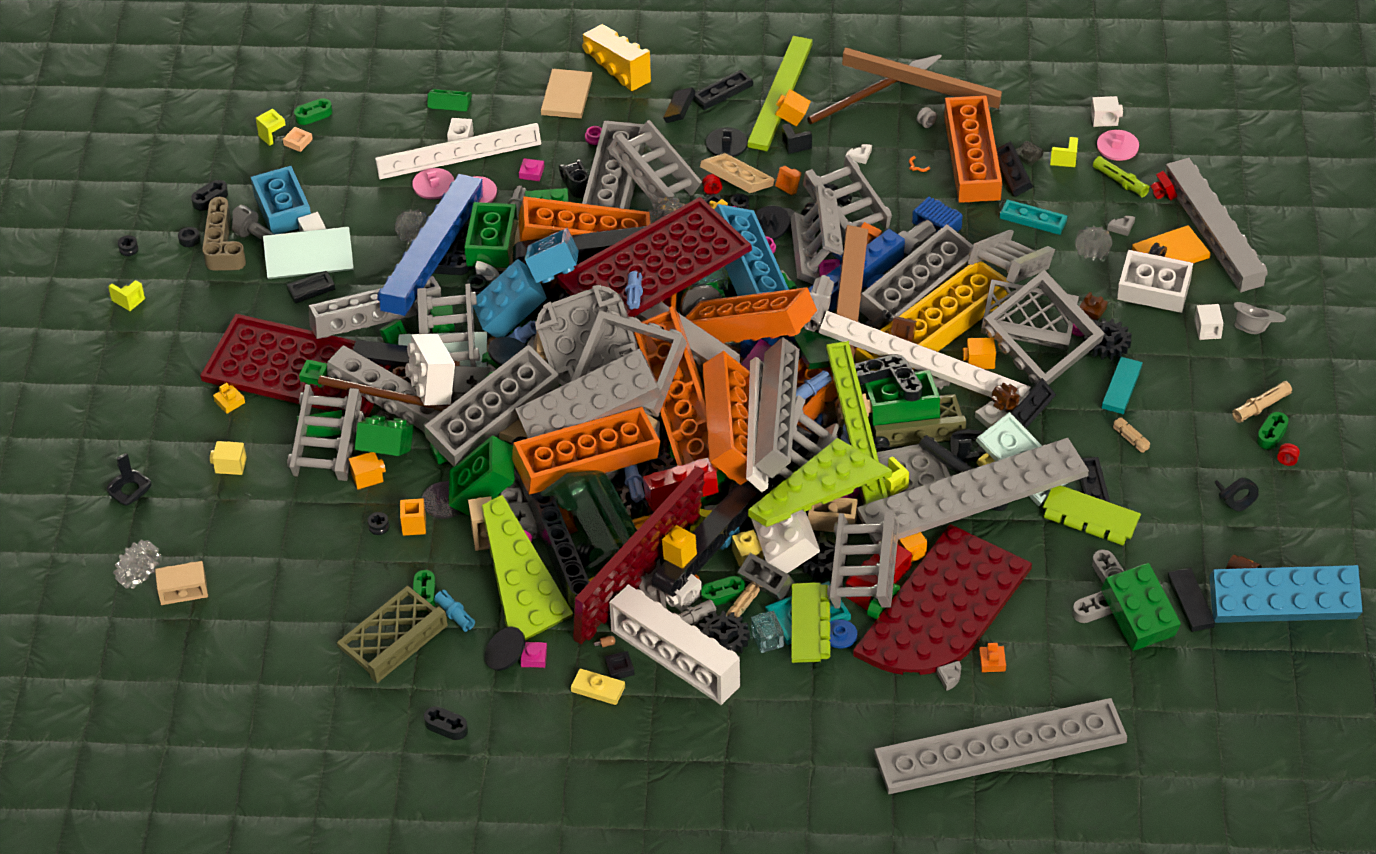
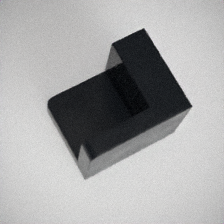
(795, 142)

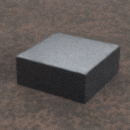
(619, 665)

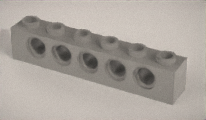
(358, 312)
(355, 368)

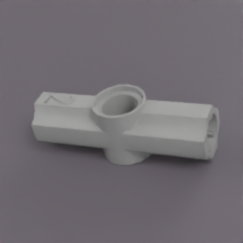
(821, 296)

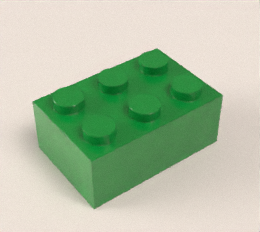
(491, 234)
(891, 408)
(481, 474)
(1140, 606)

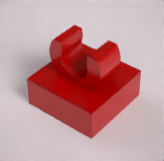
(1163, 187)

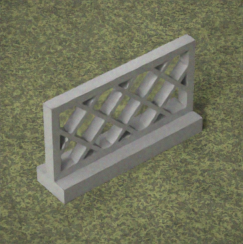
(1030, 333)

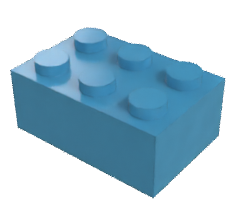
(280, 199)
(551, 256)
(508, 300)

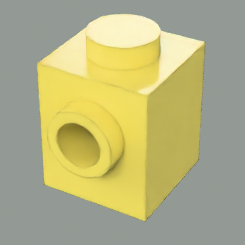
(228, 457)
(746, 543)

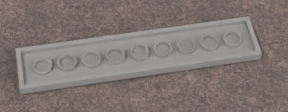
(978, 489)
(1000, 746)

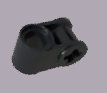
(574, 177)

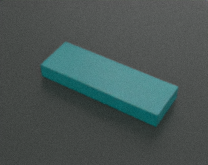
(1033, 217)
(1122, 385)

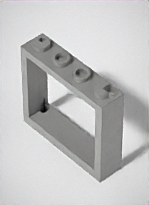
(1067, 306)
(633, 324)

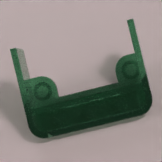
(598, 511)

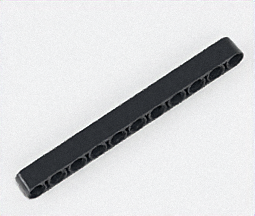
(719, 523)

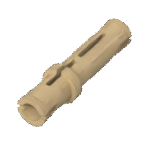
(1255, 405)

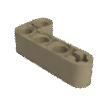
(217, 250)

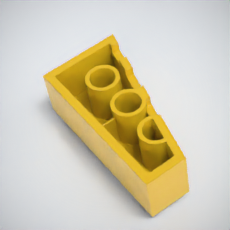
(618, 56)

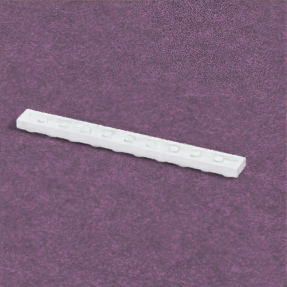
(916, 355)

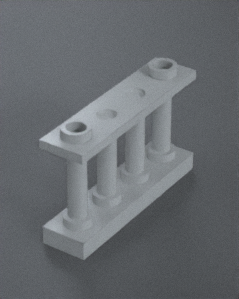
(643, 174)
(859, 184)
(804, 233)
(1015, 258)
(427, 321)
(826, 437)
(343, 444)
(884, 570)

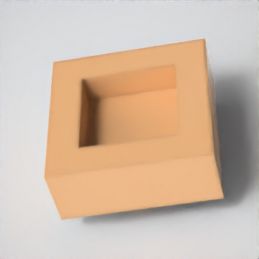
(297, 139)

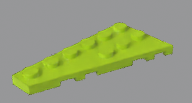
(822, 479)
(523, 582)

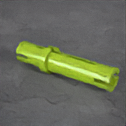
(1121, 176)

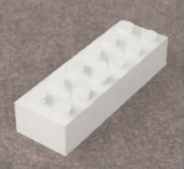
(675, 644)

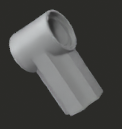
(917, 236)

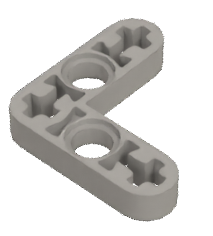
(1097, 611)

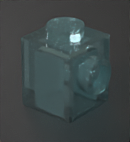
(767, 631)

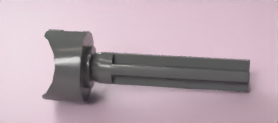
(247, 223)

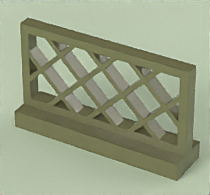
(913, 432)
(405, 642)

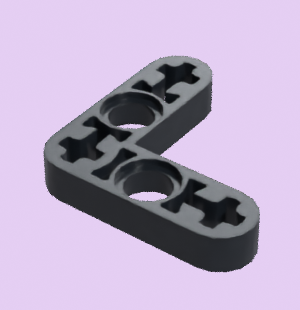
(456, 257)
(893, 368)

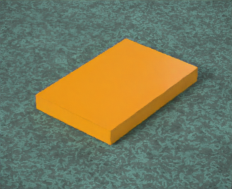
(1180, 243)

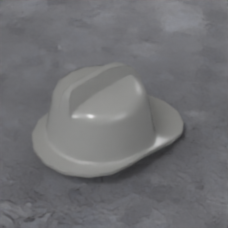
(1254, 319)

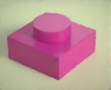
(531, 169)
(827, 266)
(534, 655)

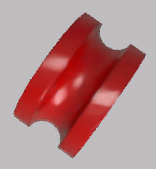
(709, 187)
(1290, 459)

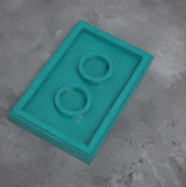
(783, 611)

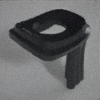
(961, 444)
(127, 476)
(1227, 494)

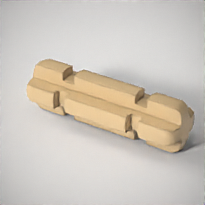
(1131, 435)
(744, 600)

